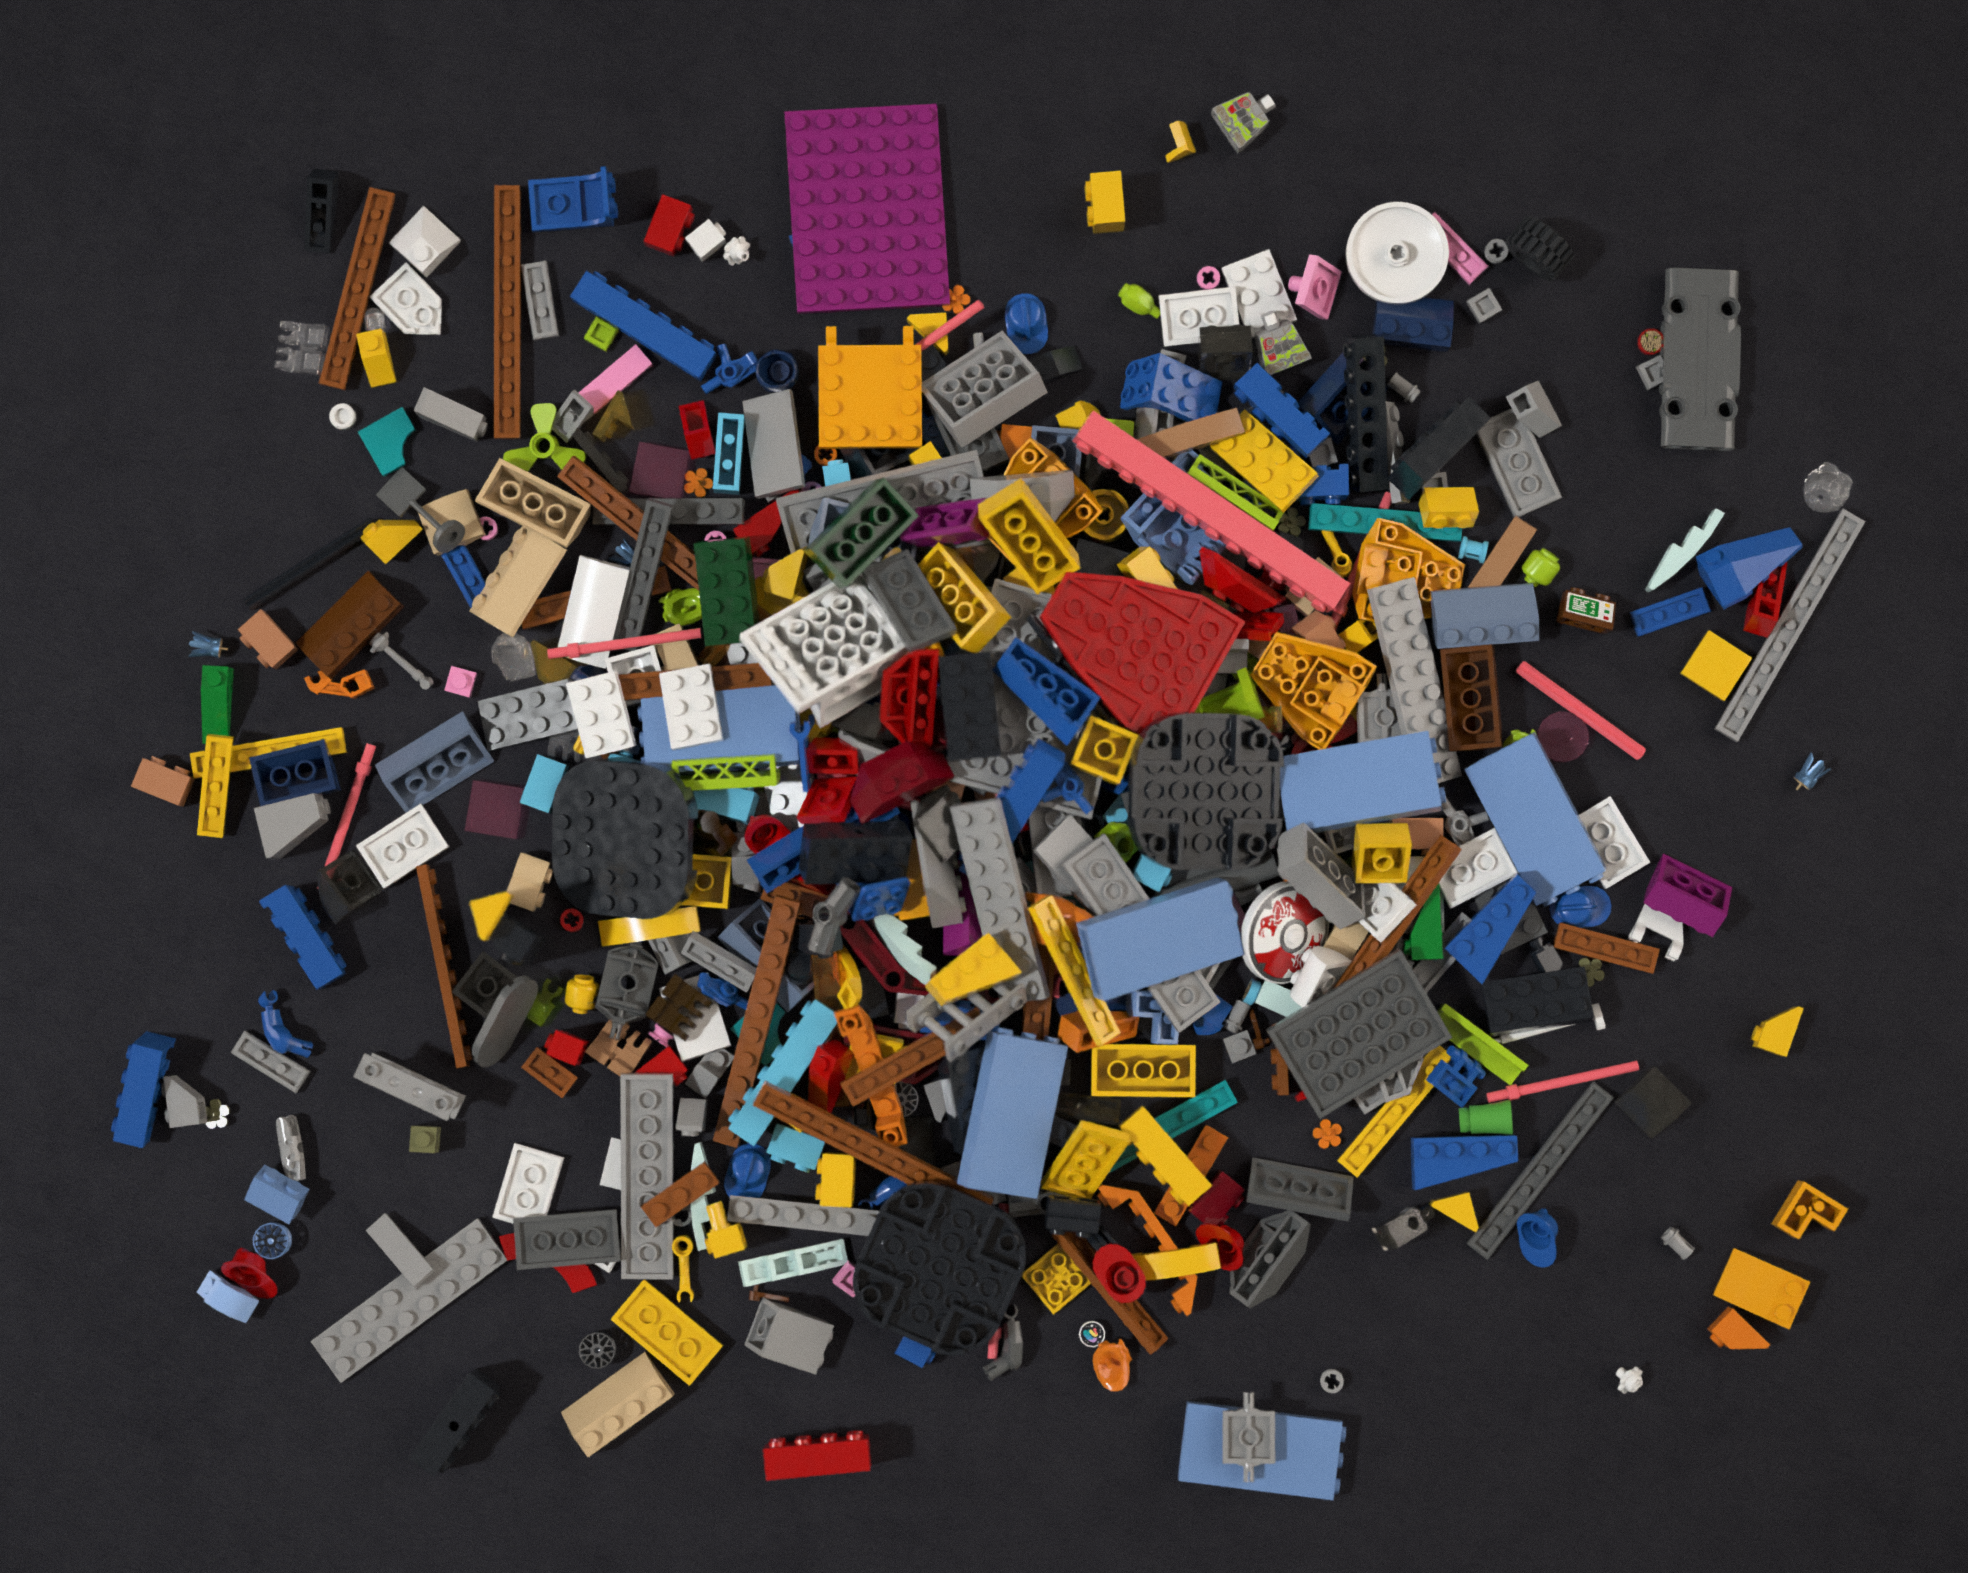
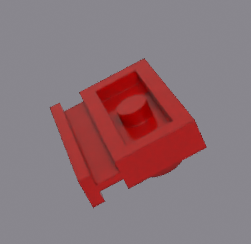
(1259, 625)

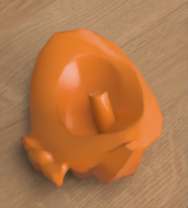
(1112, 1365)

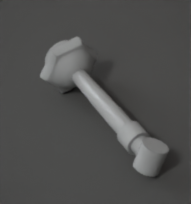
(380, 643)

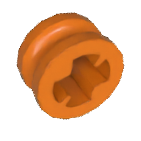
(823, 462)

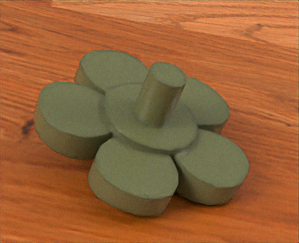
(1291, 522)
(1591, 970)
(217, 1114)

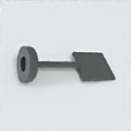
(402, 493)

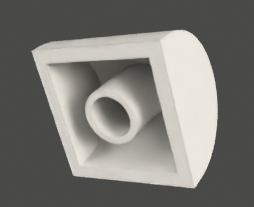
(634, 662)
(1319, 974)

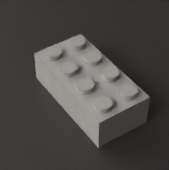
(1320, 876)

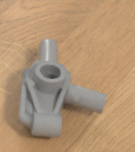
(1459, 824)

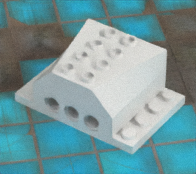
(827, 649)

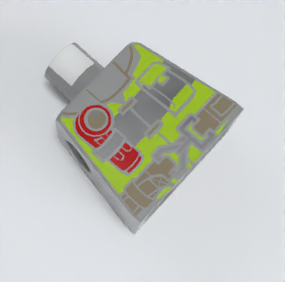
(1243, 118)
(1279, 344)

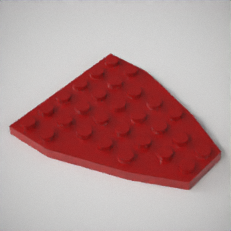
(1139, 643)

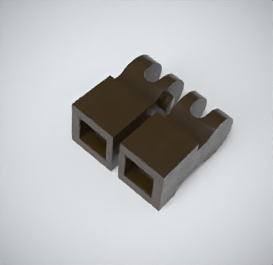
(711, 835)
(678, 995)

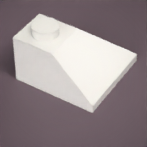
(425, 241)

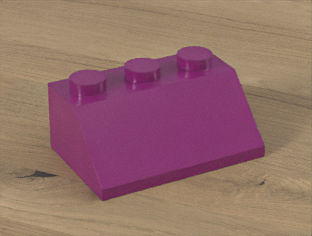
(946, 524)
(1688, 895)

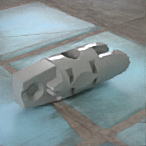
(291, 1147)

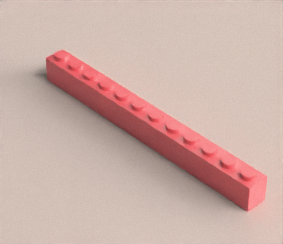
(1210, 512)

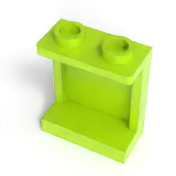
(1236, 699)

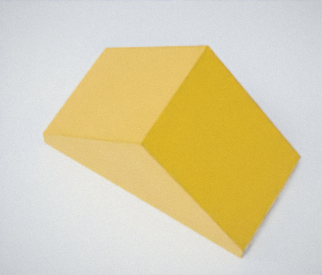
(926, 324)
(488, 912)
(1457, 1207)

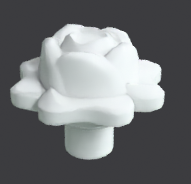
(736, 250)
(1629, 1380)

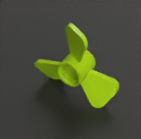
(543, 418)

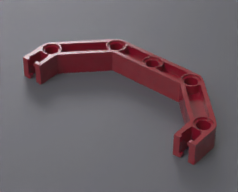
(880, 962)

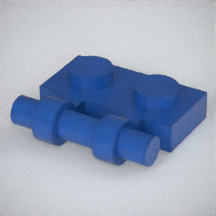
(1451, 1082)

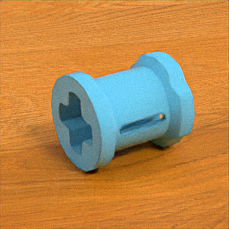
(1473, 549)

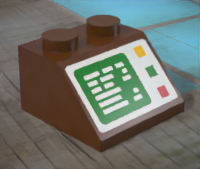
(1586, 611)

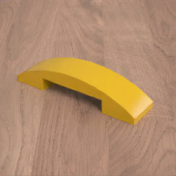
(630, 930)
(851, 986)
(1179, 1261)

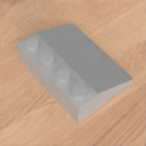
(983, 388)
(940, 883)

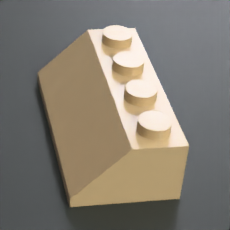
(534, 503)
(517, 580)
(617, 1404)

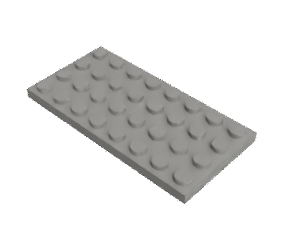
(919, 485)

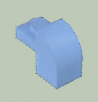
(227, 1297)

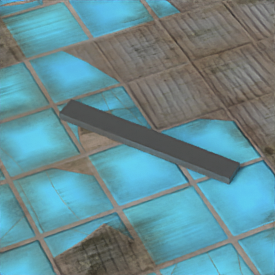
(1540, 1170)

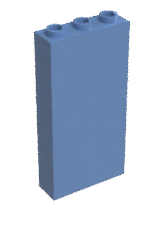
(751, 724)
(1361, 783)
(1536, 819)
(1160, 938)
(1012, 1113)
(1304, 1454)

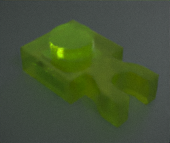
(542, 1005)

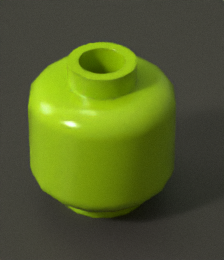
(1541, 567)

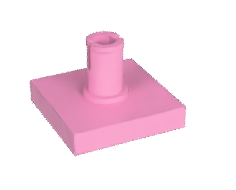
(1316, 287)

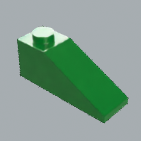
(216, 700)
(1426, 931)

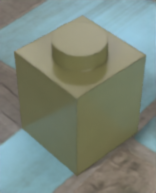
(425, 1139)

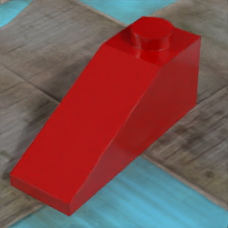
(762, 528)
(1765, 604)
(826, 1072)

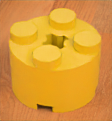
(1110, 530)

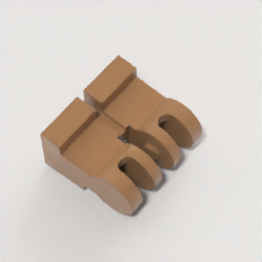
(622, 1060)

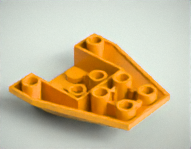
(1083, 507)
(1398, 553)
(1312, 684)

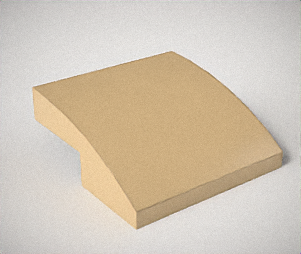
(454, 507)

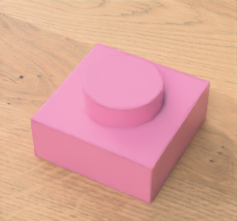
(460, 681)
(844, 1278)

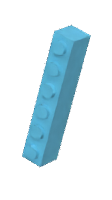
(730, 803)
(786, 1069)

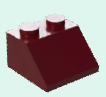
(1217, 1200)

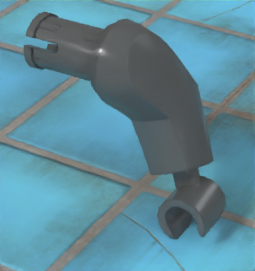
(1012, 1349)

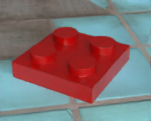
(827, 801)

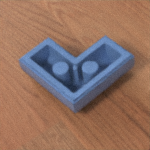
(1144, 1005)

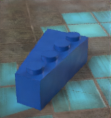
(1280, 412)
(1330, 487)
(1046, 689)
(1488, 931)
(305, 935)
(141, 1089)
(1453, 1157)

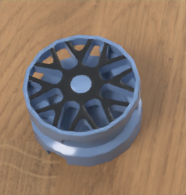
(272, 1240)

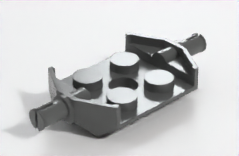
(621, 1004)

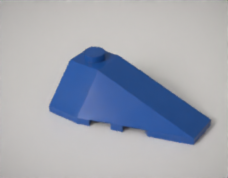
(1741, 565)

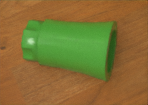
(1487, 1118)

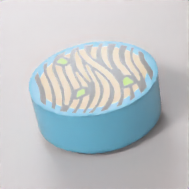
(1251, 992)

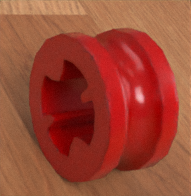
(576, 913)

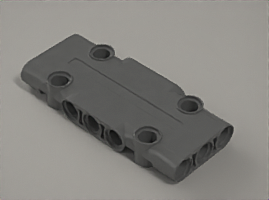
(1700, 359)

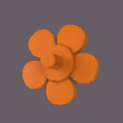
(957, 298)
(697, 482)
(1327, 1134)

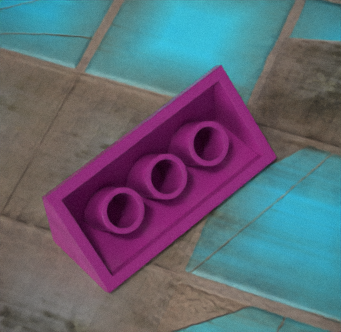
(962, 936)

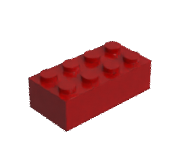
(817, 1456)

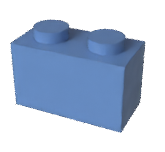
(276, 1194)

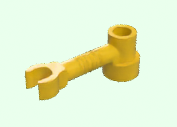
(1338, 556)
(683, 1254)

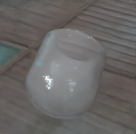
(374, 319)

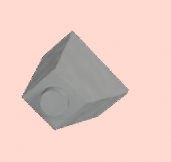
(450, 415)

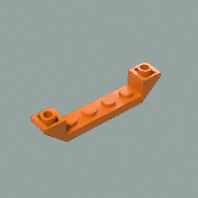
(866, 1048)
(1115, 1196)

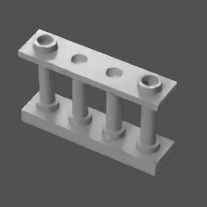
(927, 1009)
(409, 1086)

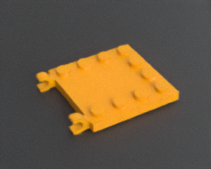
(870, 394)

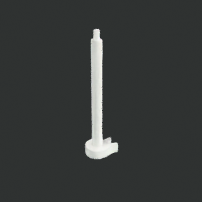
(1598, 1019)

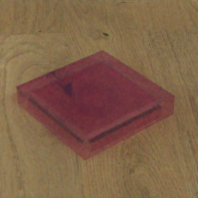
(659, 471)
(494, 809)

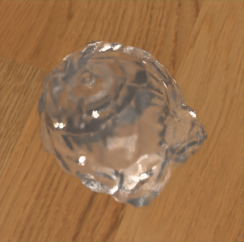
(1830, 484)
(513, 657)

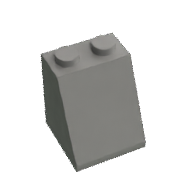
(290, 822)
(789, 1336)

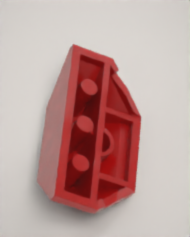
(1236, 584)
(910, 696)

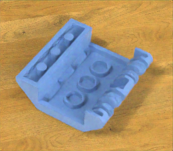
(1168, 532)

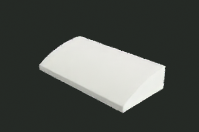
(594, 606)

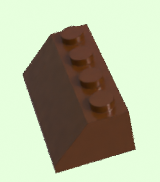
(349, 625)
(1471, 698)

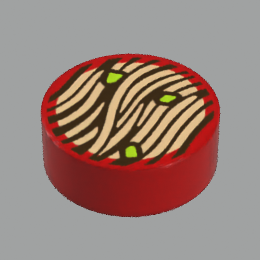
(1650, 341)

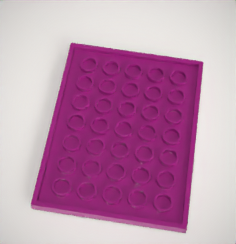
(867, 208)

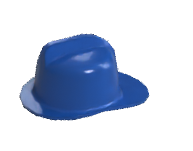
(1026, 323)
(1582, 908)
(747, 1171)
(1537, 1237)

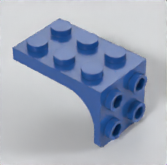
(573, 202)
(1170, 387)
(879, 899)

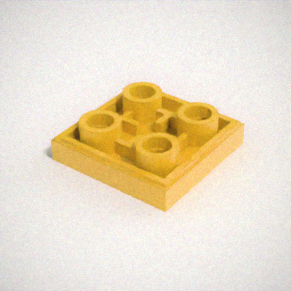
(1716, 665)
(1055, 1278)

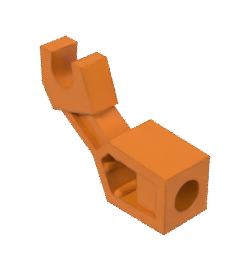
(327, 685)

